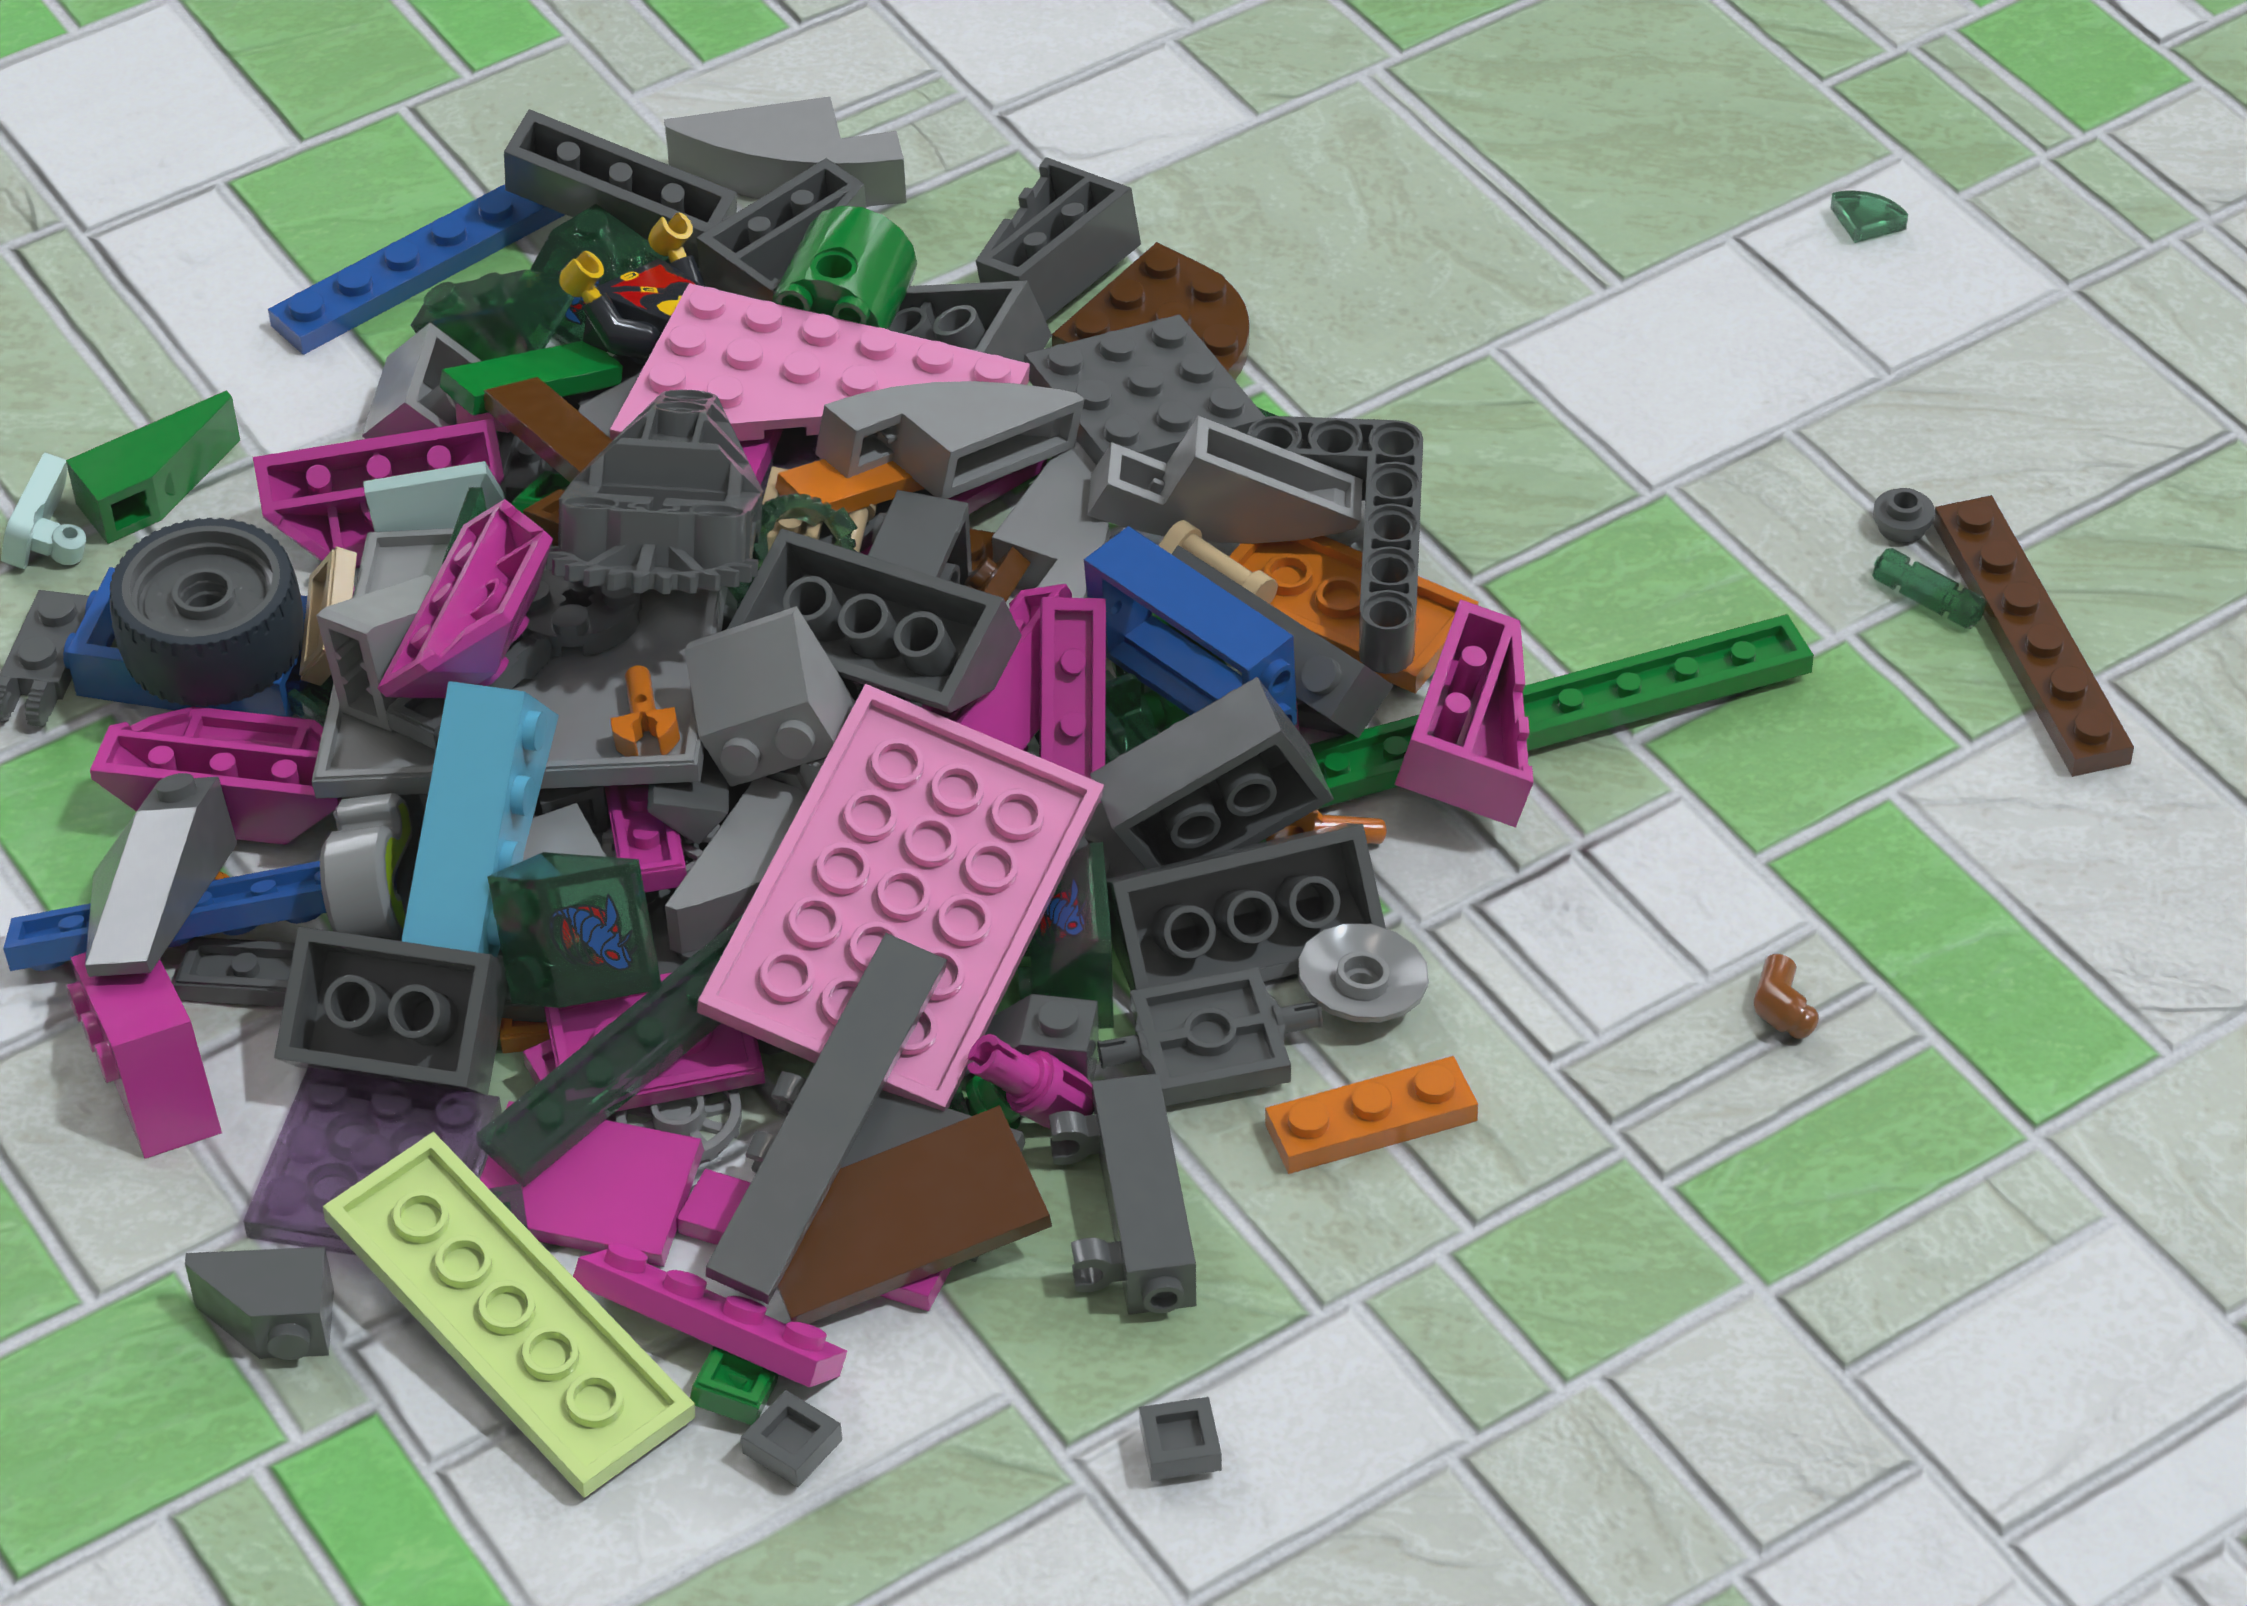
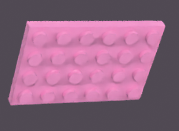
(913, 838)

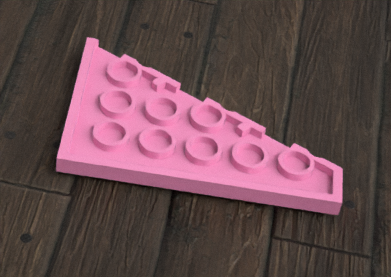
(785, 363)

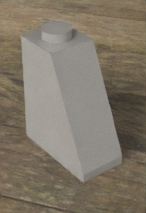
(362, 641)

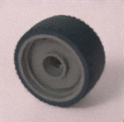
(206, 612)

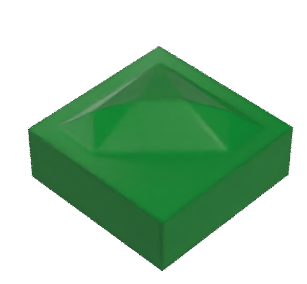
(733, 1386)

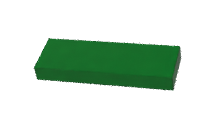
(564, 368)

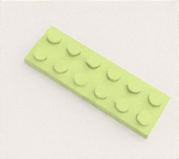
(509, 1314)

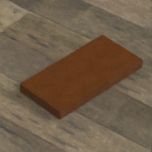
(913, 1216)

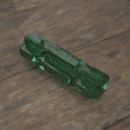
(1929, 588)

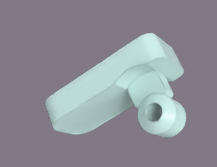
(31, 523)

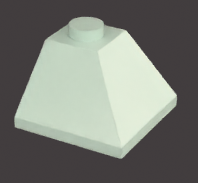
(427, 497)

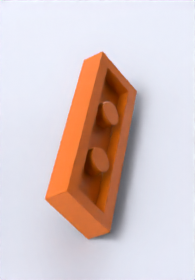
(1371, 1114)

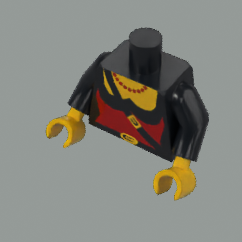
(635, 307)

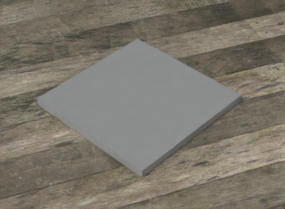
(581, 689)

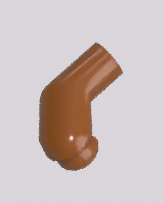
(1780, 1003)

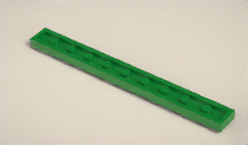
(1594, 699)

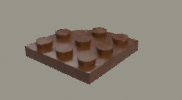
(1164, 286)

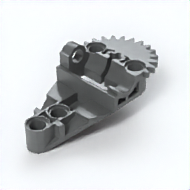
(663, 504)

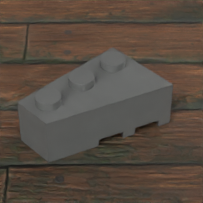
(1062, 235)
(757, 243)

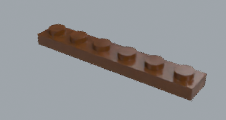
(2033, 637)

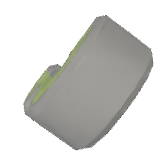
(361, 866)

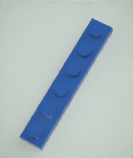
(407, 268)
(227, 906)

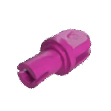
(1033, 1082)

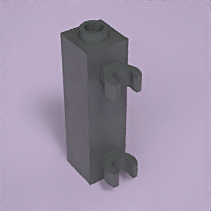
(1143, 1196)

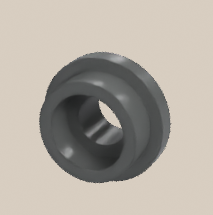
(1903, 514)

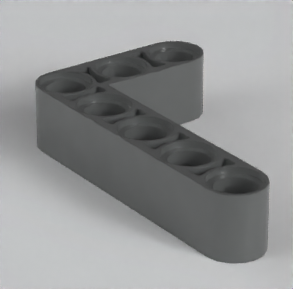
(1390, 463)

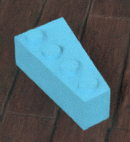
(476, 812)

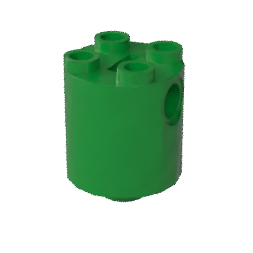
(850, 268)

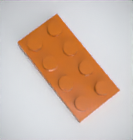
(1322, 592)

